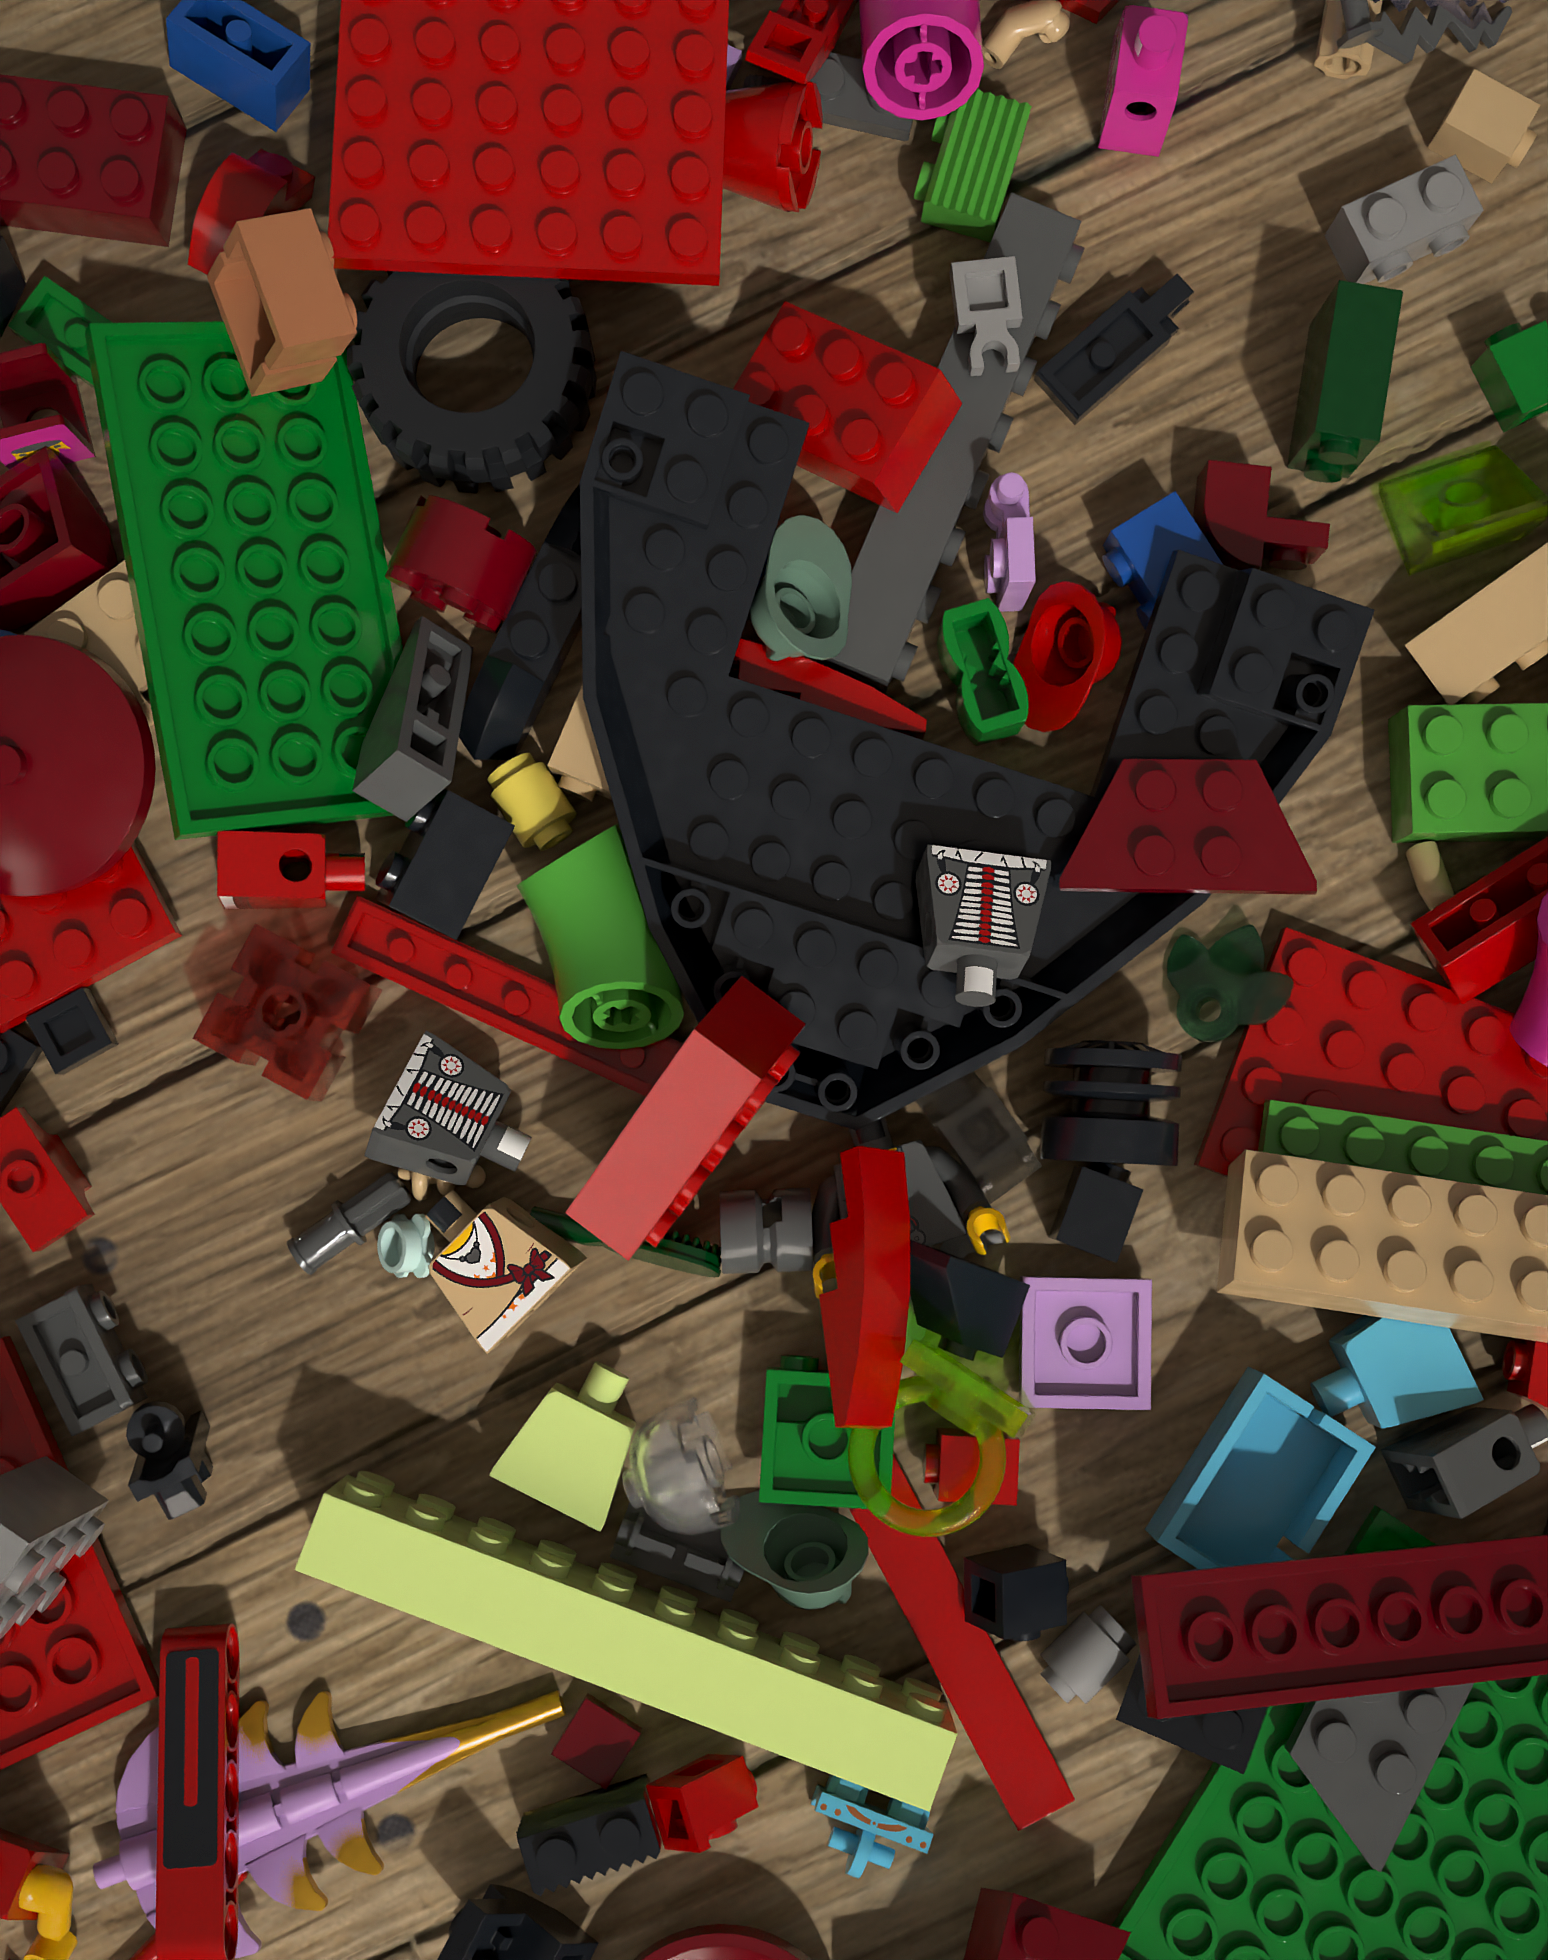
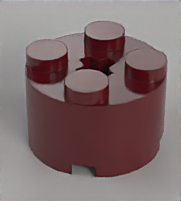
(460, 562)

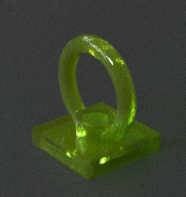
(969, 1404)

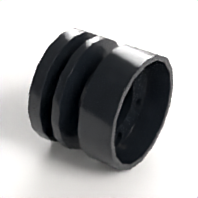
(1111, 1105)

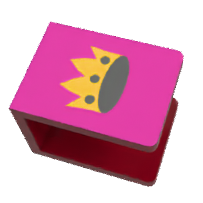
(35, 381)

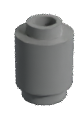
(1086, 1655)

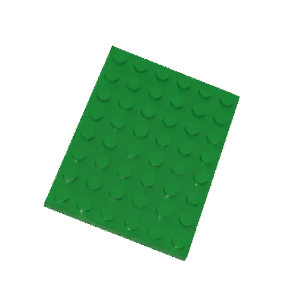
(1275, 1877)

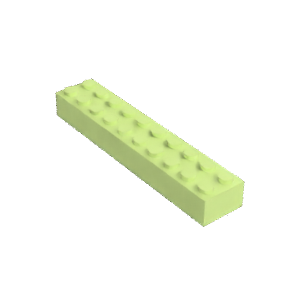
(631, 1637)

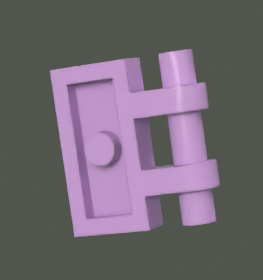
(1011, 561)

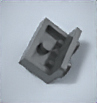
(83, 1357)

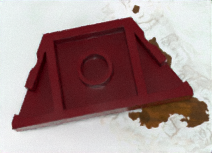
(1189, 832)

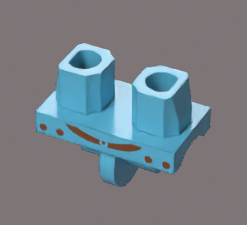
(898, 1823)

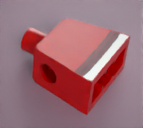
(254, 862)

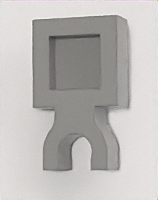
(987, 304)

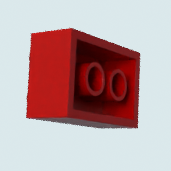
(867, 405)

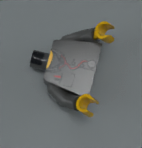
(938, 1196)

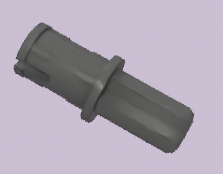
(349, 1222)

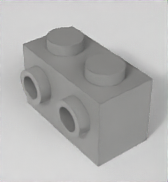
(1404, 222)

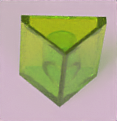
(1461, 508)

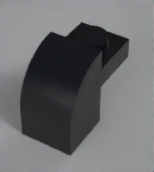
(514, 1927)

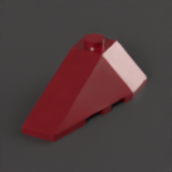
(48, 540)

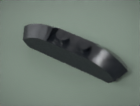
(528, 646)

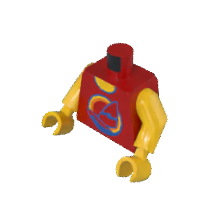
(40, 1890)

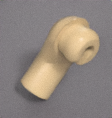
(1022, 21)
(1429, 873)

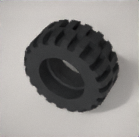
(487, 443)

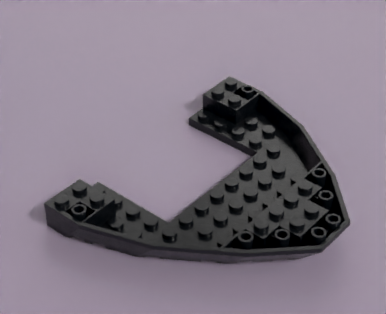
(795, 833)

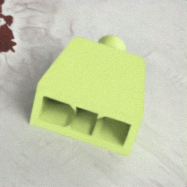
(573, 1448)

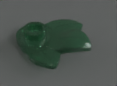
(1227, 974)

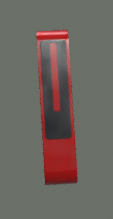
(198, 1794)

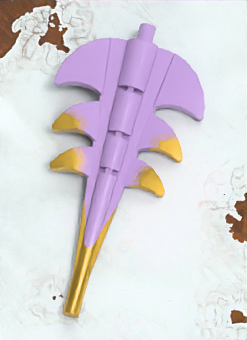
(302, 1799)

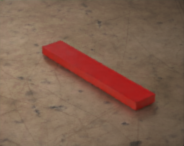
(487, 992)
(967, 1665)

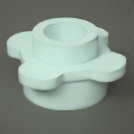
(406, 1246)

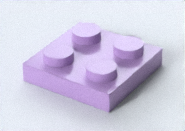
(1086, 1343)

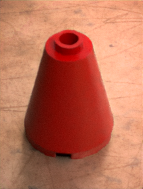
(772, 143)

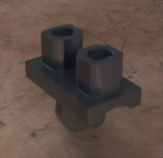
(169, 1457)

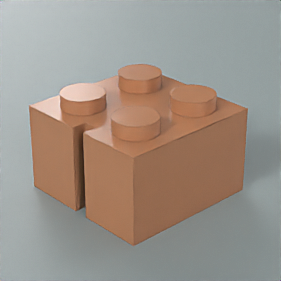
(282, 301)

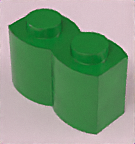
(974, 656)

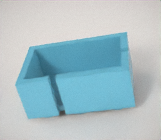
(1259, 1479)

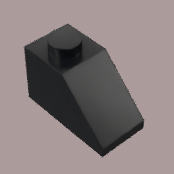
(963, 1302)

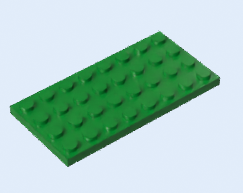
(246, 576)

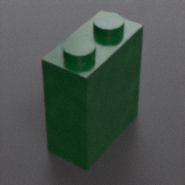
(1344, 381)

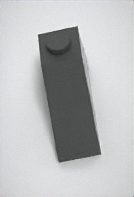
(417, 724)

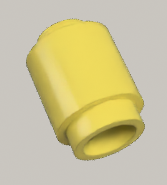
(531, 802)

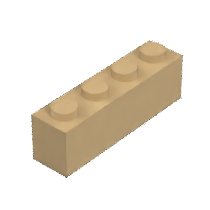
(1488, 633)

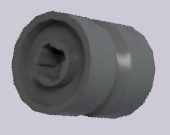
(766, 1230)

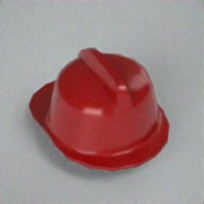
(1065, 652)

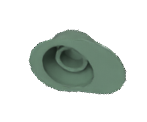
(804, 593)
(798, 1550)

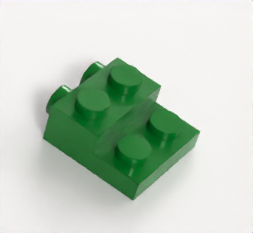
(801, 1448)

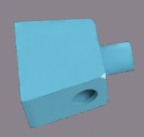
(1395, 1372)

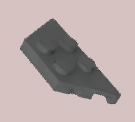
(1374, 1757)

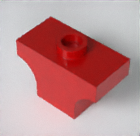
(39, 1181)

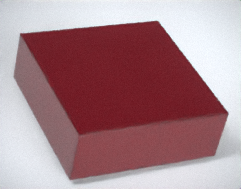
(596, 1741)

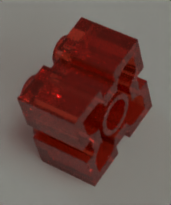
(249, 1022)

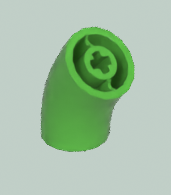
(600, 948)

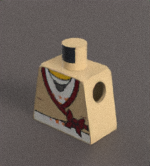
(497, 1265)

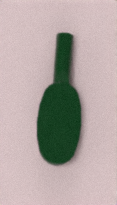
(669, 1253)

